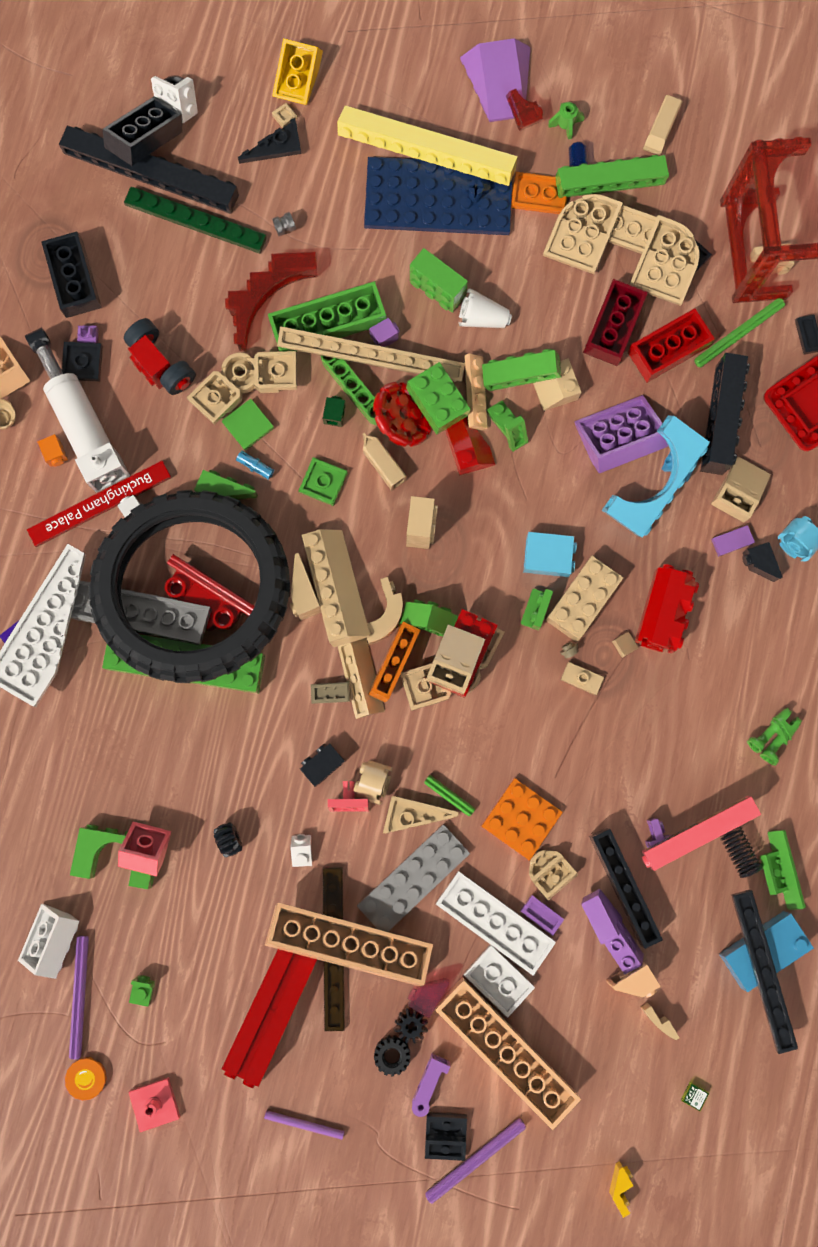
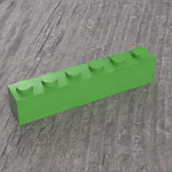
(611, 176)

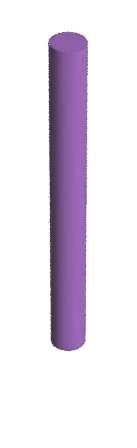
(302, 1124)

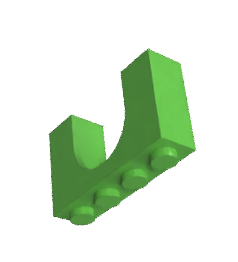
(87, 850)

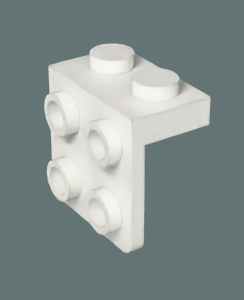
(178, 96)

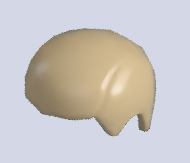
(7, 414)

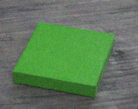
(247, 424)
(323, 481)

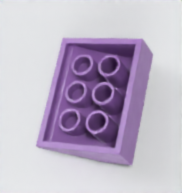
(621, 434)

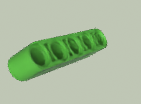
(354, 393)

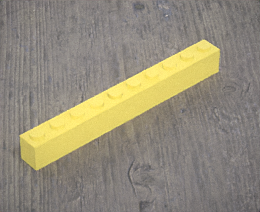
(427, 145)

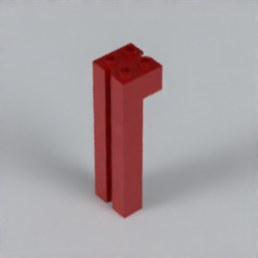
(268, 1017)

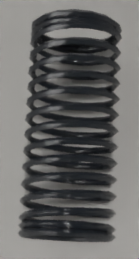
(756, 866)

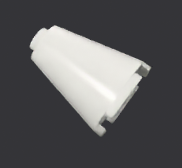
(483, 312)

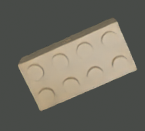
(584, 599)

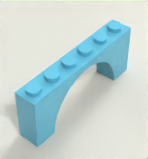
(685, 448)

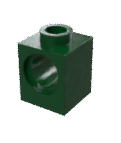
(334, 411)

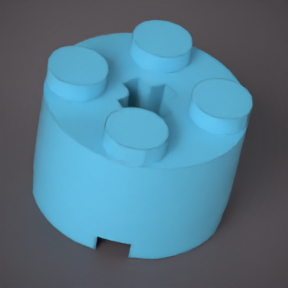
(800, 538)

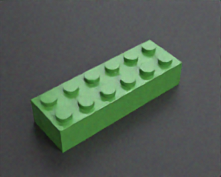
(334, 314)

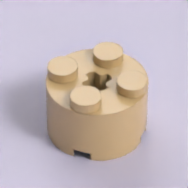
(373, 781)

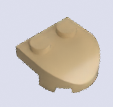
(550, 872)

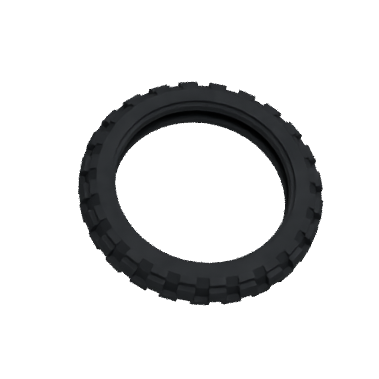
(153, 517)

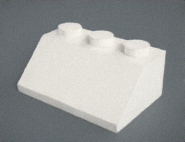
(48, 941)

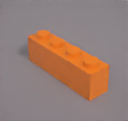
(394, 662)

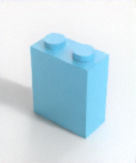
(549, 554)

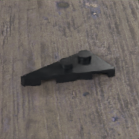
(279, 144)

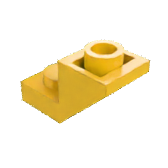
(621, 1183)

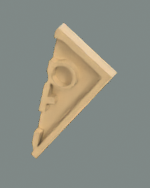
(409, 813)

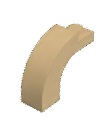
(390, 619)

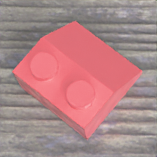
(144, 848)

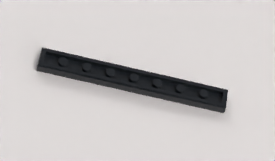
(764, 971)

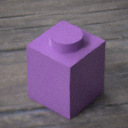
(384, 333)

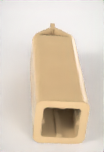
(663, 125)
(383, 462)

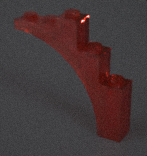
(283, 270)

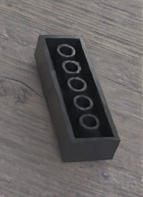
(725, 413)

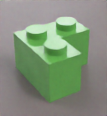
(428, 617)

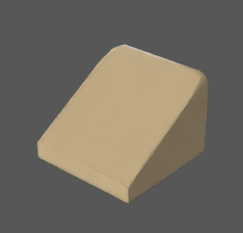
(625, 644)

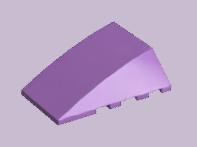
(495, 71)

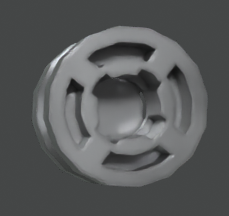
(284, 224)

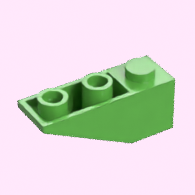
(226, 487)

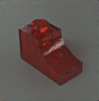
(524, 111)

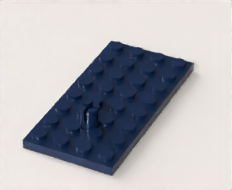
(433, 199)

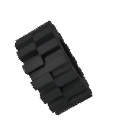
(392, 1068)

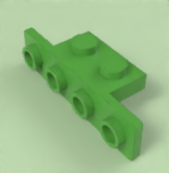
(781, 871)

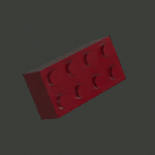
(615, 322)

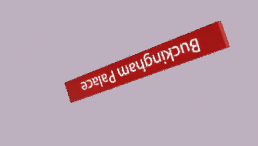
(98, 504)

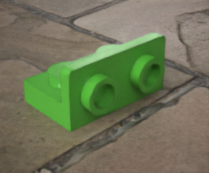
(536, 608)

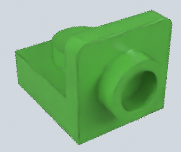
(141, 990)

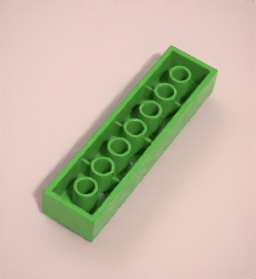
(245, 679)

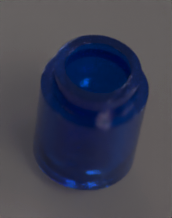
(577, 154)

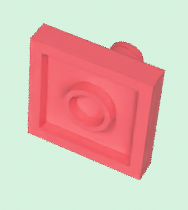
(348, 803)
(154, 1104)

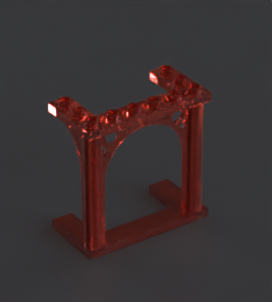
(740, 201)

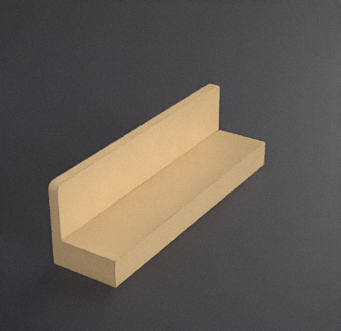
(361, 675)

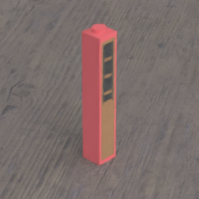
(700, 833)

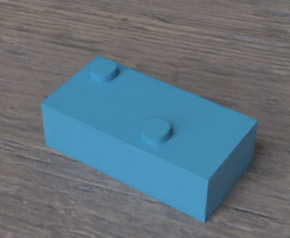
(785, 943)

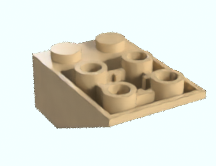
(741, 490)
(455, 659)

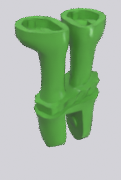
(784, 733)

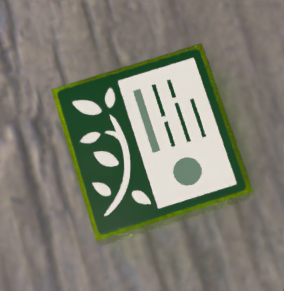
(694, 1096)

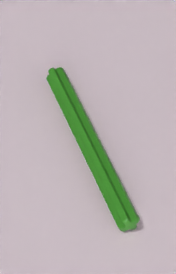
(739, 332)

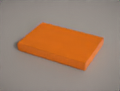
(536, 193)

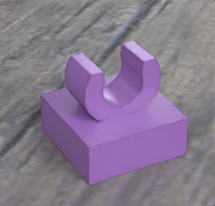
(87, 334)

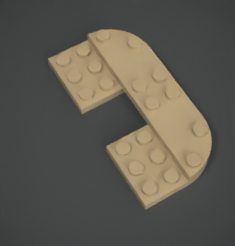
(666, 245)

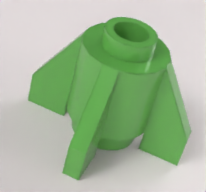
(567, 117)

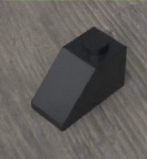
(762, 562)

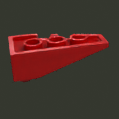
(468, 448)

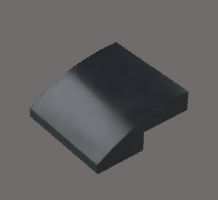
(445, 1136)

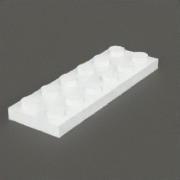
(495, 923)

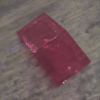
(426, 997)

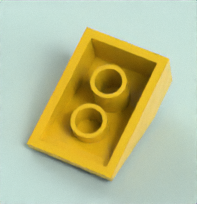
(297, 71)

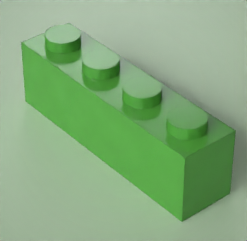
(521, 370)

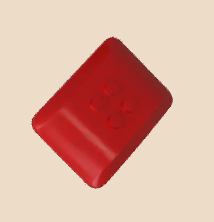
(796, 404)

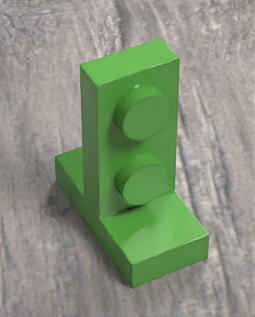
(510, 426)

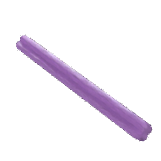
(78, 997)
(475, 1161)

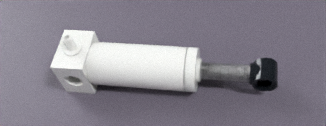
(95, 454)

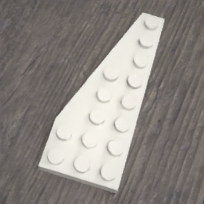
(36, 644)

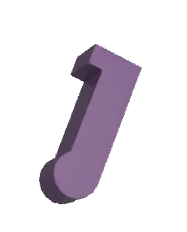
(428, 1082)

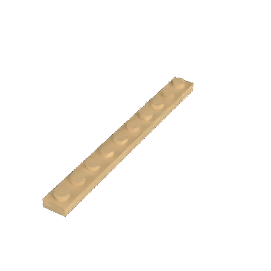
(365, 353)

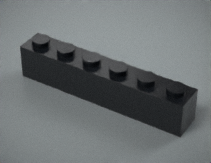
(625, 888)

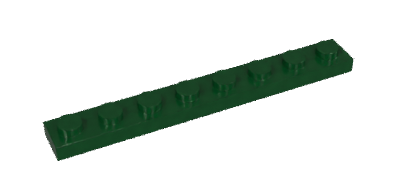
(195, 220)

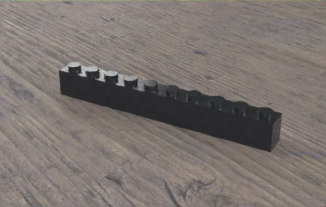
(152, 171)

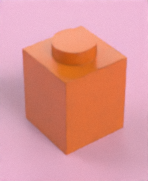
(52, 451)

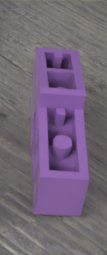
(611, 931)

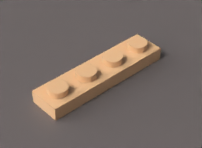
(475, 392)

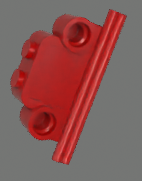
(197, 588)

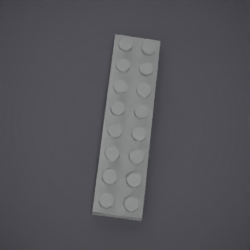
(152, 615)

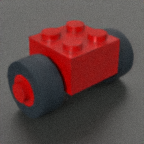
(150, 361)

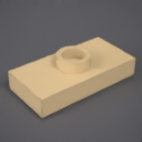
(582, 678)

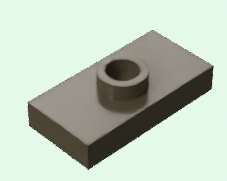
(330, 693)

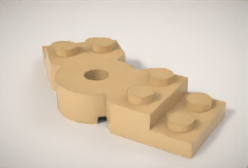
(223, 391)
(423, 693)

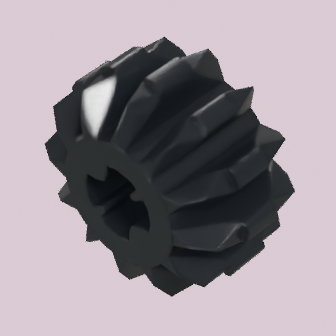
(227, 839)
(416, 1031)

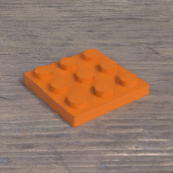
(521, 819)

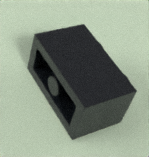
(322, 764)

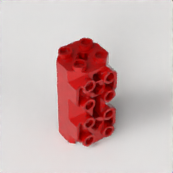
(666, 609)

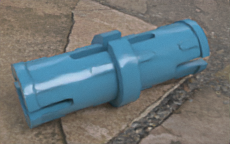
(255, 465)

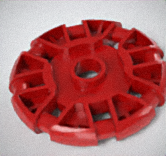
(394, 425)

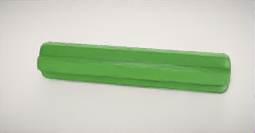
(449, 795)

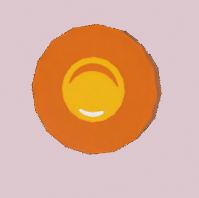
(85, 1078)

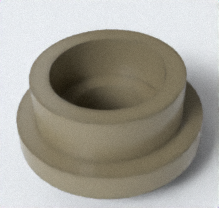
(569, 650)

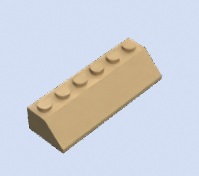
(335, 586)

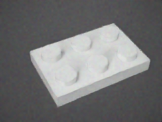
(499, 980)

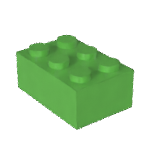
(438, 280)
(438, 398)

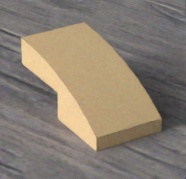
(663, 1023)

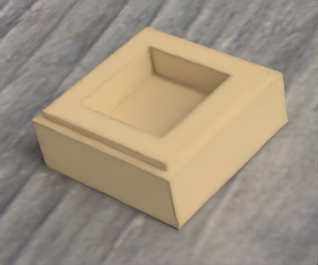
(284, 115)

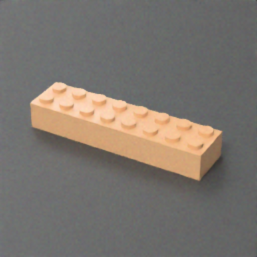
(349, 944)
(507, 1053)

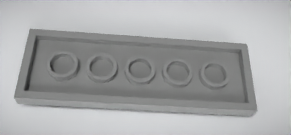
(413, 879)

